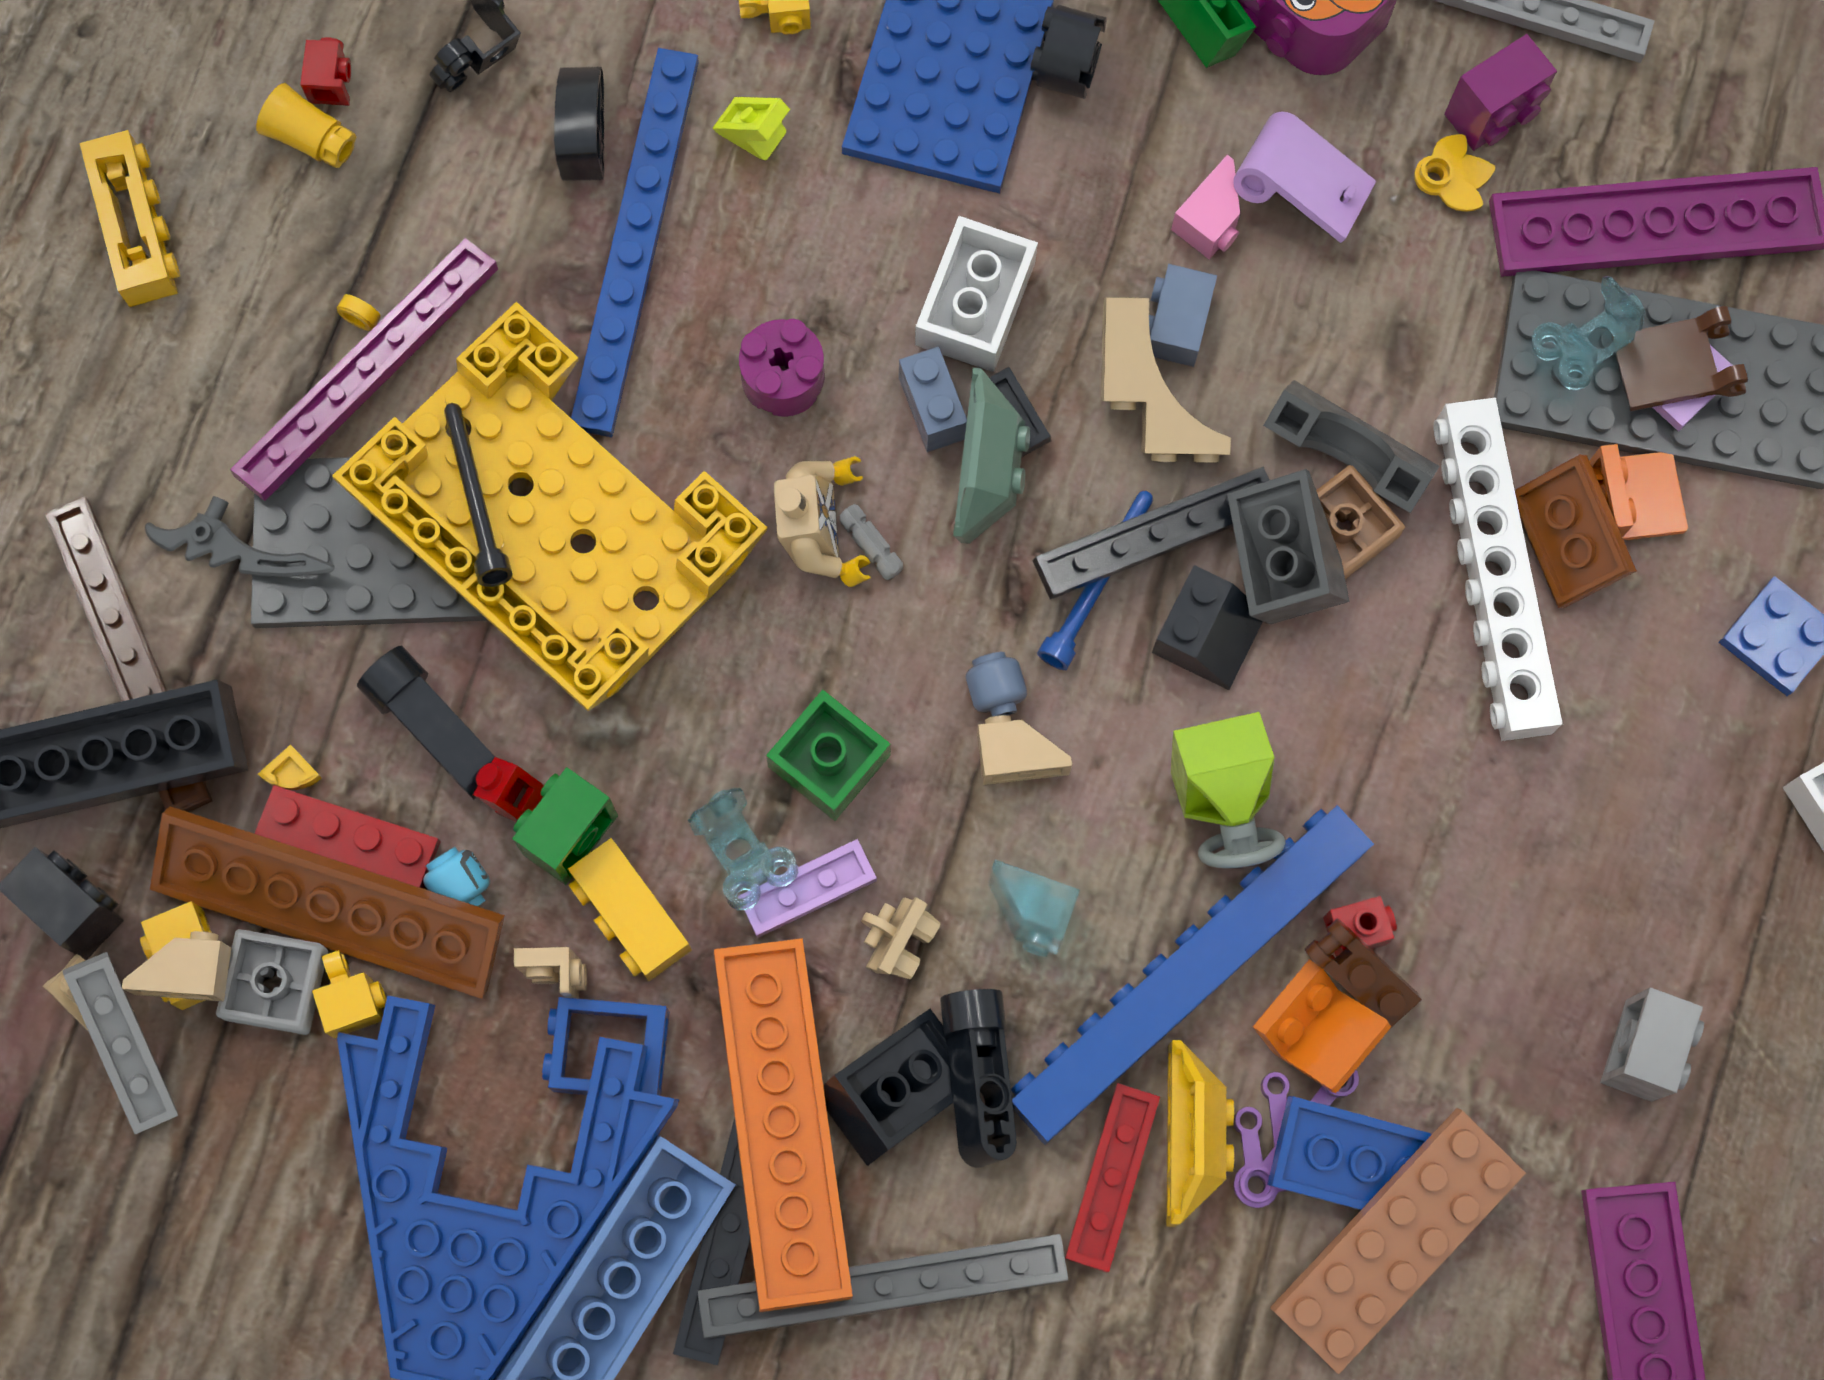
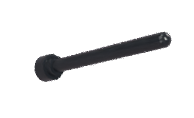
(492, 565)

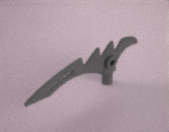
(210, 535)

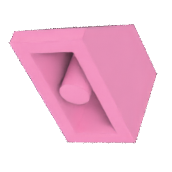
(1211, 212)

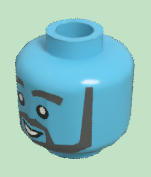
(457, 876)

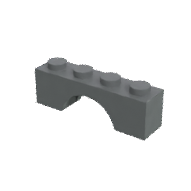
(1321, 425)

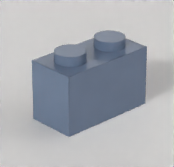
(1180, 314)
(932, 399)

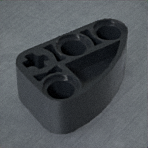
(579, 123)

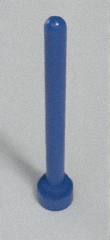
(1059, 648)

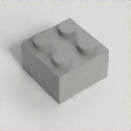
(1653, 1045)

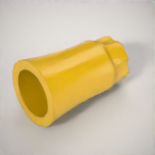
(304, 127)

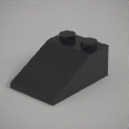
(892, 1088)

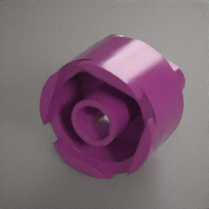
(787, 345)

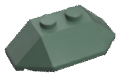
(990, 459)

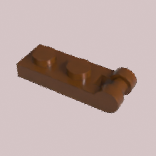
(1363, 973)

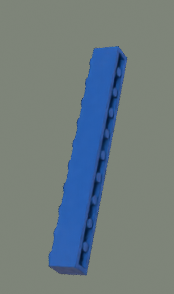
(1189, 975)

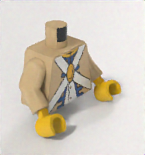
(809, 518)

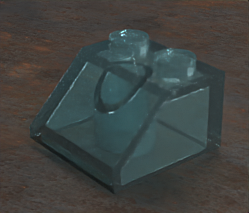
(1033, 907)

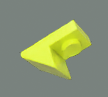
(754, 124)

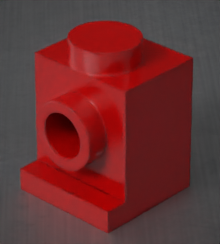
(325, 72)
(500, 786)

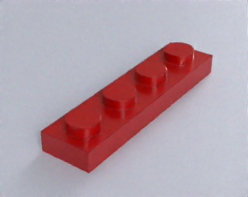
(1112, 1178)

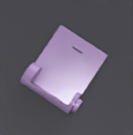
(1306, 172)

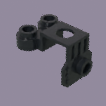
(460, 54)

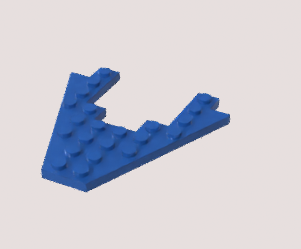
(462, 1273)

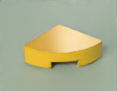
(289, 771)

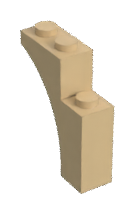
(1133, 376)

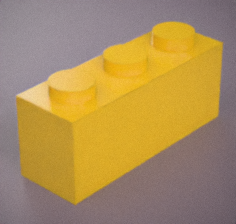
(628, 911)

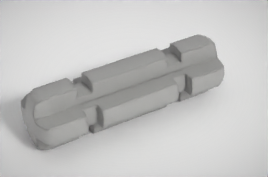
(871, 542)

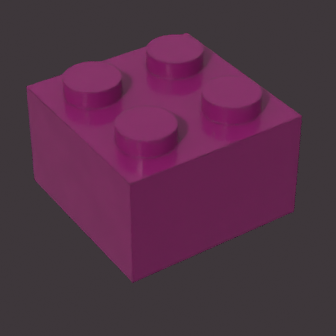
(1501, 93)

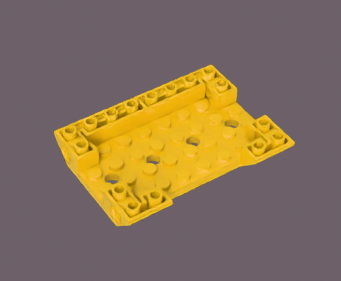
(560, 605)

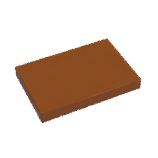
(1573, 531)

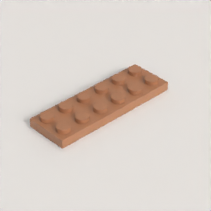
(1398, 1240)

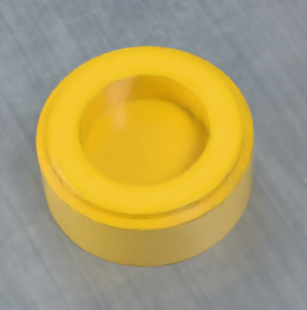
(358, 312)

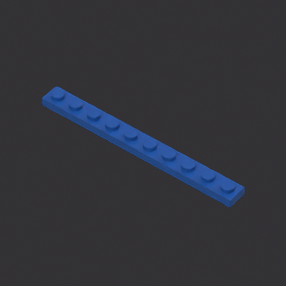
(634, 242)

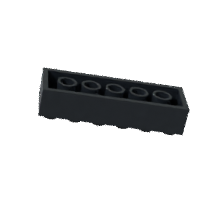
(119, 752)

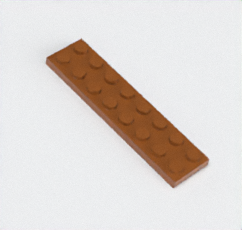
(326, 902)

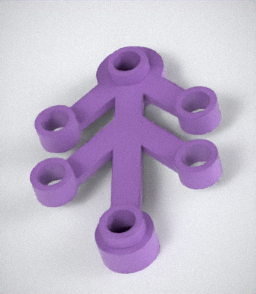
(1253, 1163)

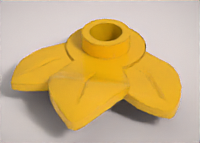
(1459, 174)

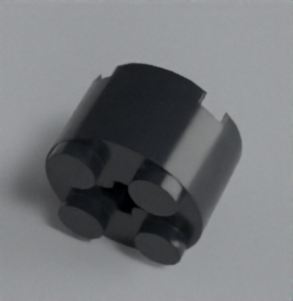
(1069, 50)

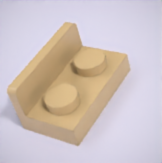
(547, 964)

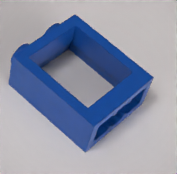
(559, 1027)

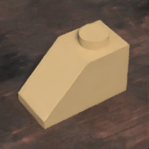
(1017, 752)
(184, 970)

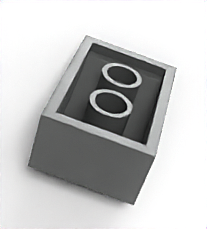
(1286, 549)

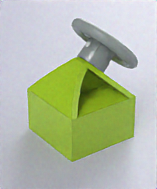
(1225, 779)

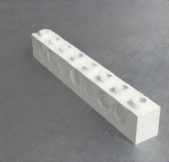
(1481, 425)

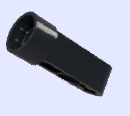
(399, 687)
(974, 1025)

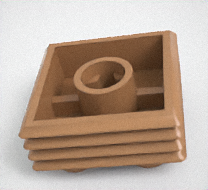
(1373, 522)

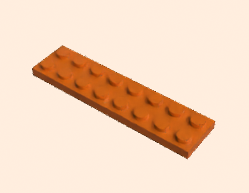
(782, 1126)

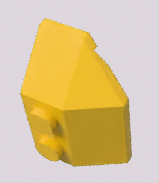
(1194, 1133)

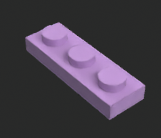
(813, 888)

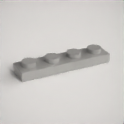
(120, 1042)

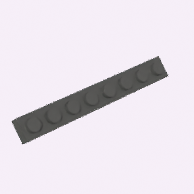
(897, 1285)

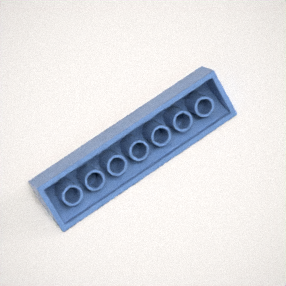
(622, 1270)

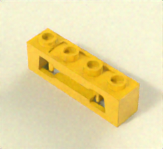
(114, 158)

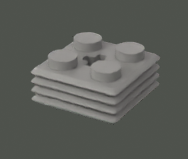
(259, 957)

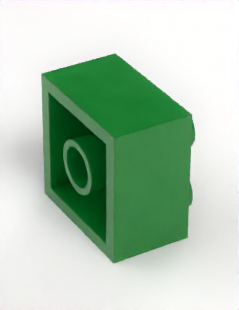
(828, 755)
(564, 824)

